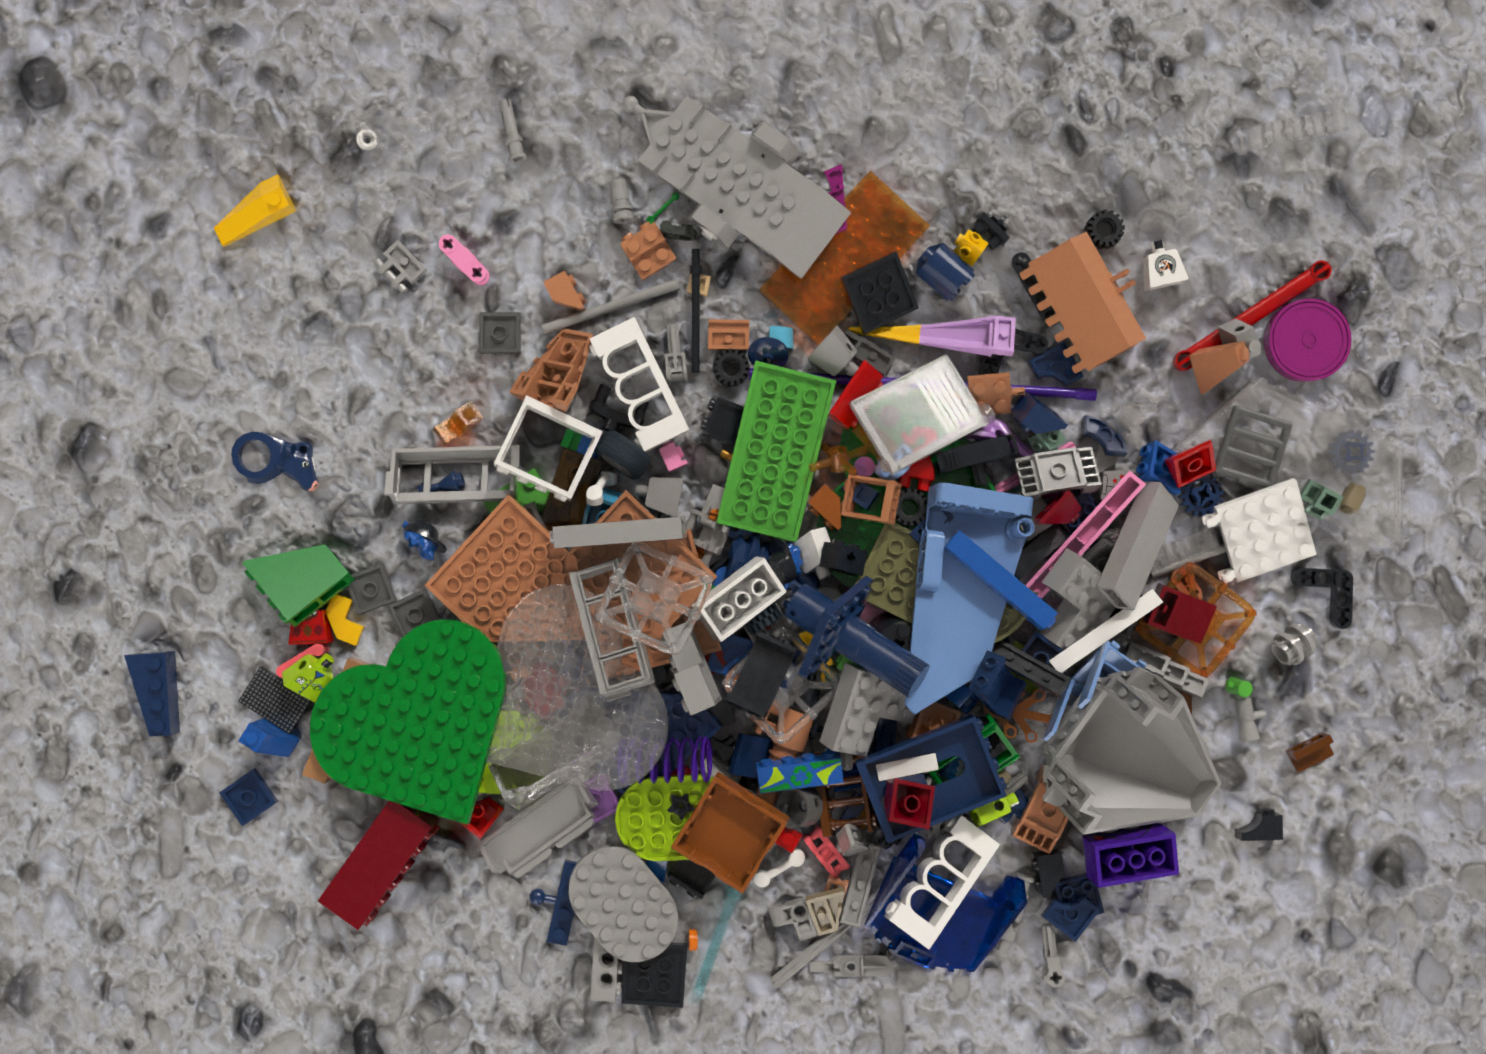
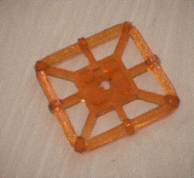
(1218, 618)

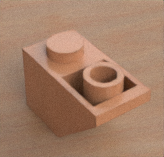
(563, 292)

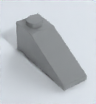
(851, 840)

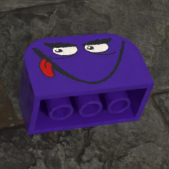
(1130, 854)

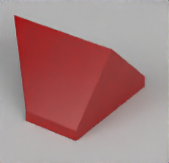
(483, 816)

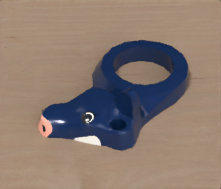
(289, 458)

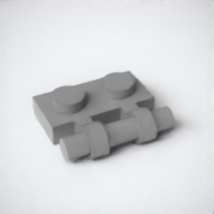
(405, 262)

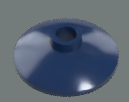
(768, 351)

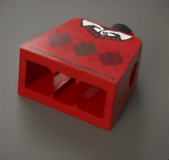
(312, 630)

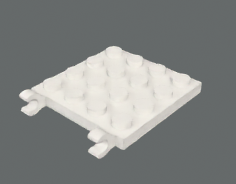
(1263, 531)

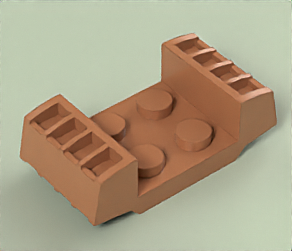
(1040, 822)

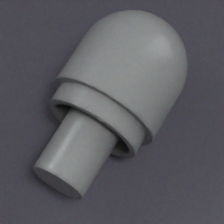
(329, 870)

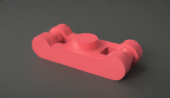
(315, 650)
(826, 852)

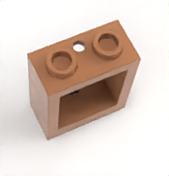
(890, 502)

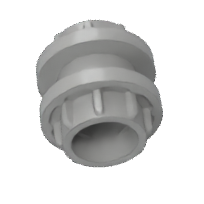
(1294, 644)

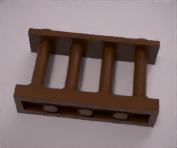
(829, 824)

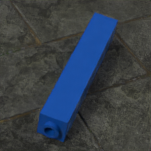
(1001, 581)

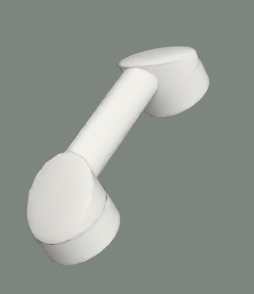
(594, 494)
(763, 877)

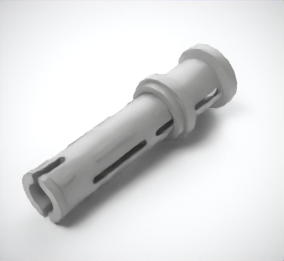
(513, 140)

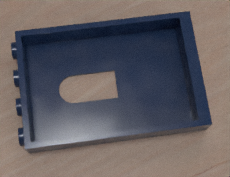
(970, 790)

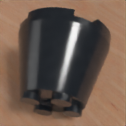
(893, 628)

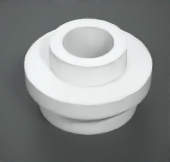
(363, 133)

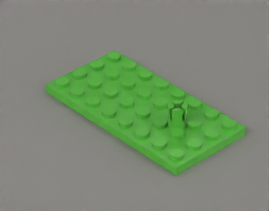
(773, 451)

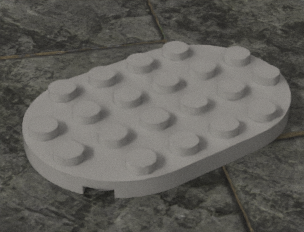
(623, 903)

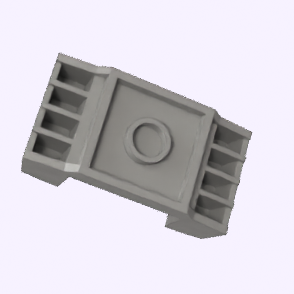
(1058, 472)

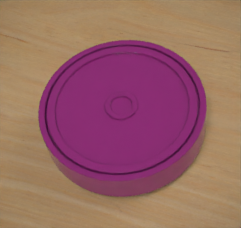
(1307, 340)

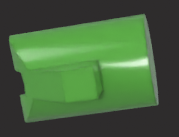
(1238, 687)

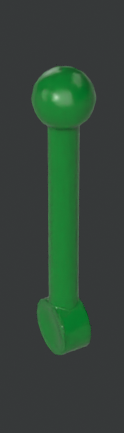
(675, 196)

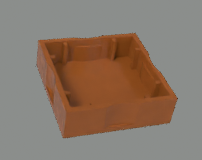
(730, 832)

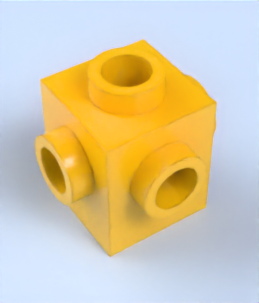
(969, 246)

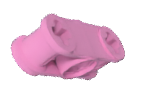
(464, 259)

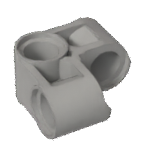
(783, 913)

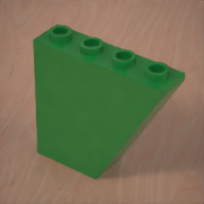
(298, 580)

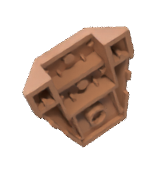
(557, 372)

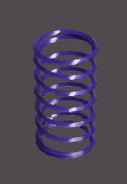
(705, 745)

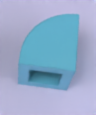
(783, 334)

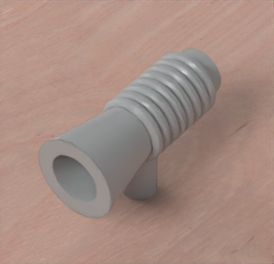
(1246, 718)

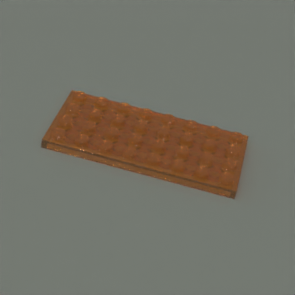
(876, 227)

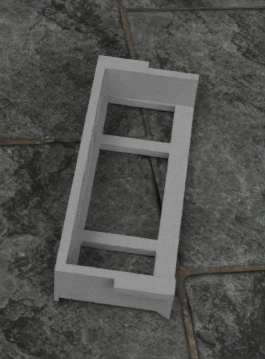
(448, 455)
(624, 688)

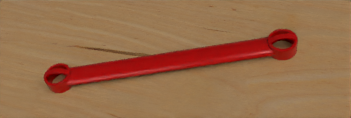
(1262, 308)

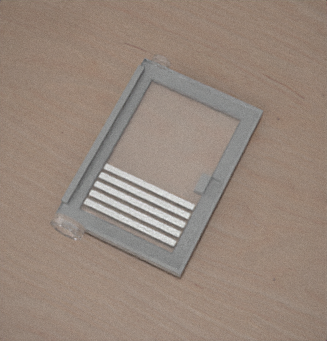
(919, 414)

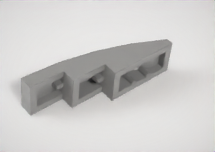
(1173, 673)

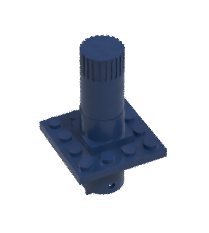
(839, 629)

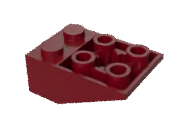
(1181, 614)

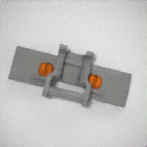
(713, 534)

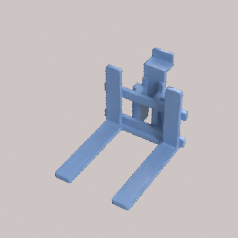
(1101, 664)

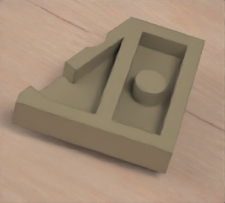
(826, 910)

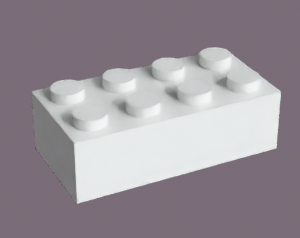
(740, 598)

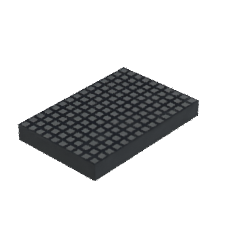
(274, 701)

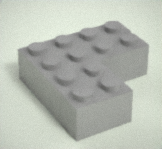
(1083, 602)
(693, 674)
(857, 708)

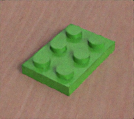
(525, 494)

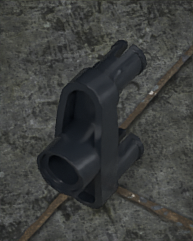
(614, 419)

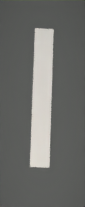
(1105, 632)

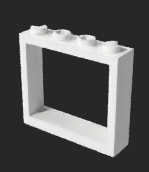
(558, 417)

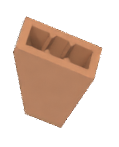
(1217, 362)

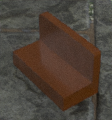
(1310, 751)

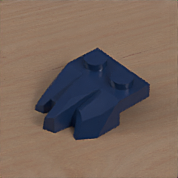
(742, 552)

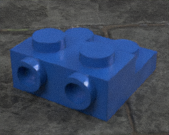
(1154, 467)

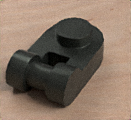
(684, 232)

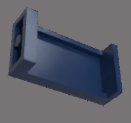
(997, 686)

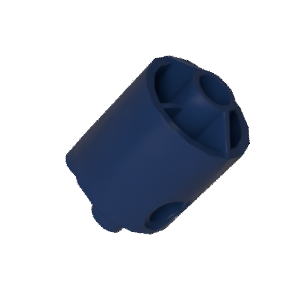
(943, 270)

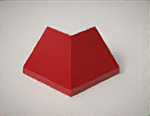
(1192, 463)

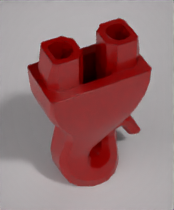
(921, 470)

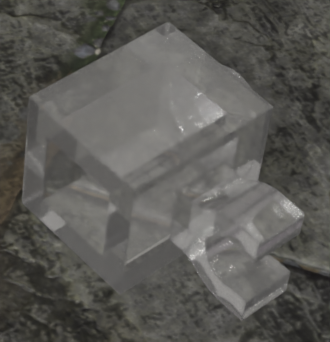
(643, 383)

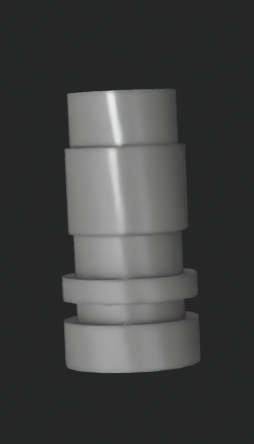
(620, 200)

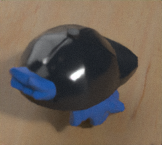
(424, 537)
(784, 561)

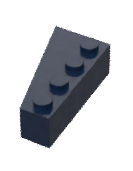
(156, 690)

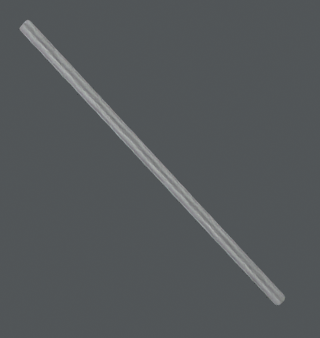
(827, 939)

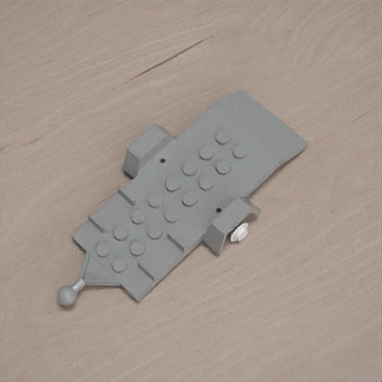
(730, 174)

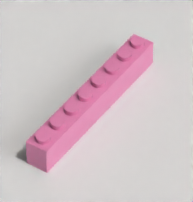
(1091, 527)

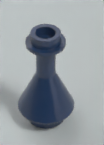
(451, 482)

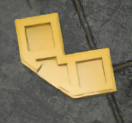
(343, 628)

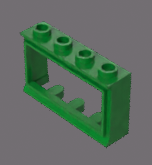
(1004, 759)

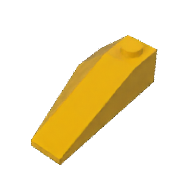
(260, 208)

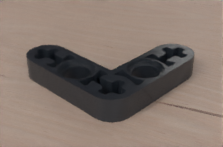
(1031, 349)
(1331, 582)

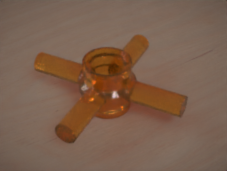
(838, 459)

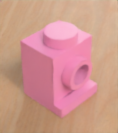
(672, 456)

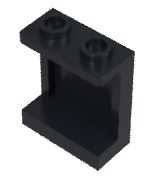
(722, 421)
(691, 877)

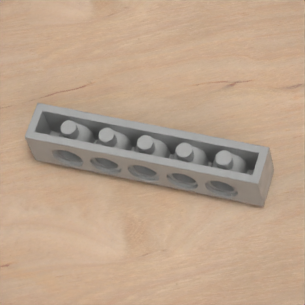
(601, 989)

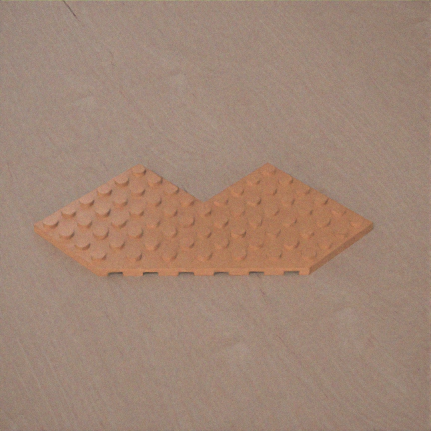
(514, 557)

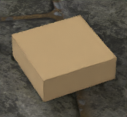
(704, 285)

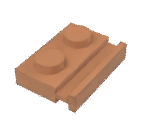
(728, 334)

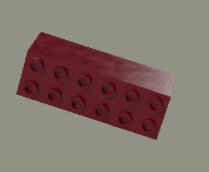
(378, 863)

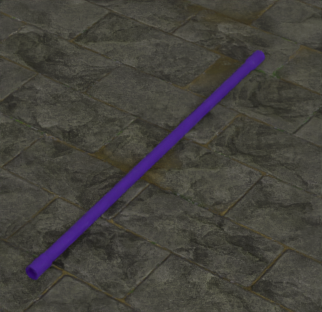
(1074, 393)

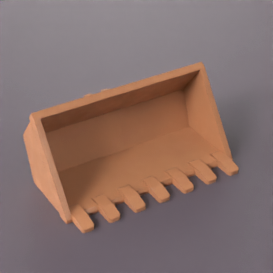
(1085, 302)

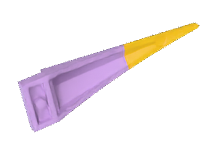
(975, 336)

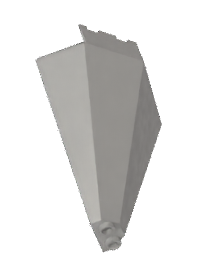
(1128, 757)

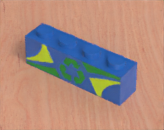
(799, 772)

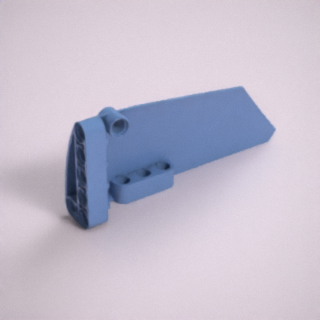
(953, 608)

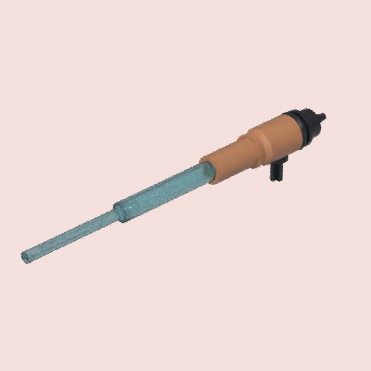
(790, 748)

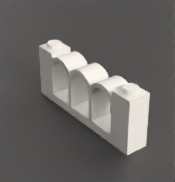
(623, 336)
(900, 911)

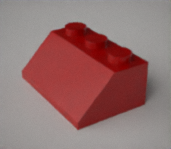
(864, 381)

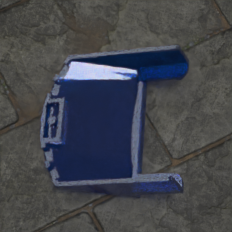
(969, 932)

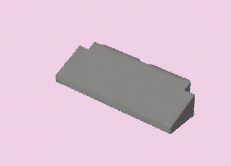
(539, 828)

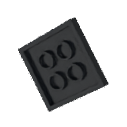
(879, 292)
(658, 979)

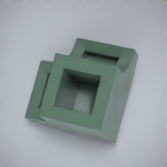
(1320, 499)

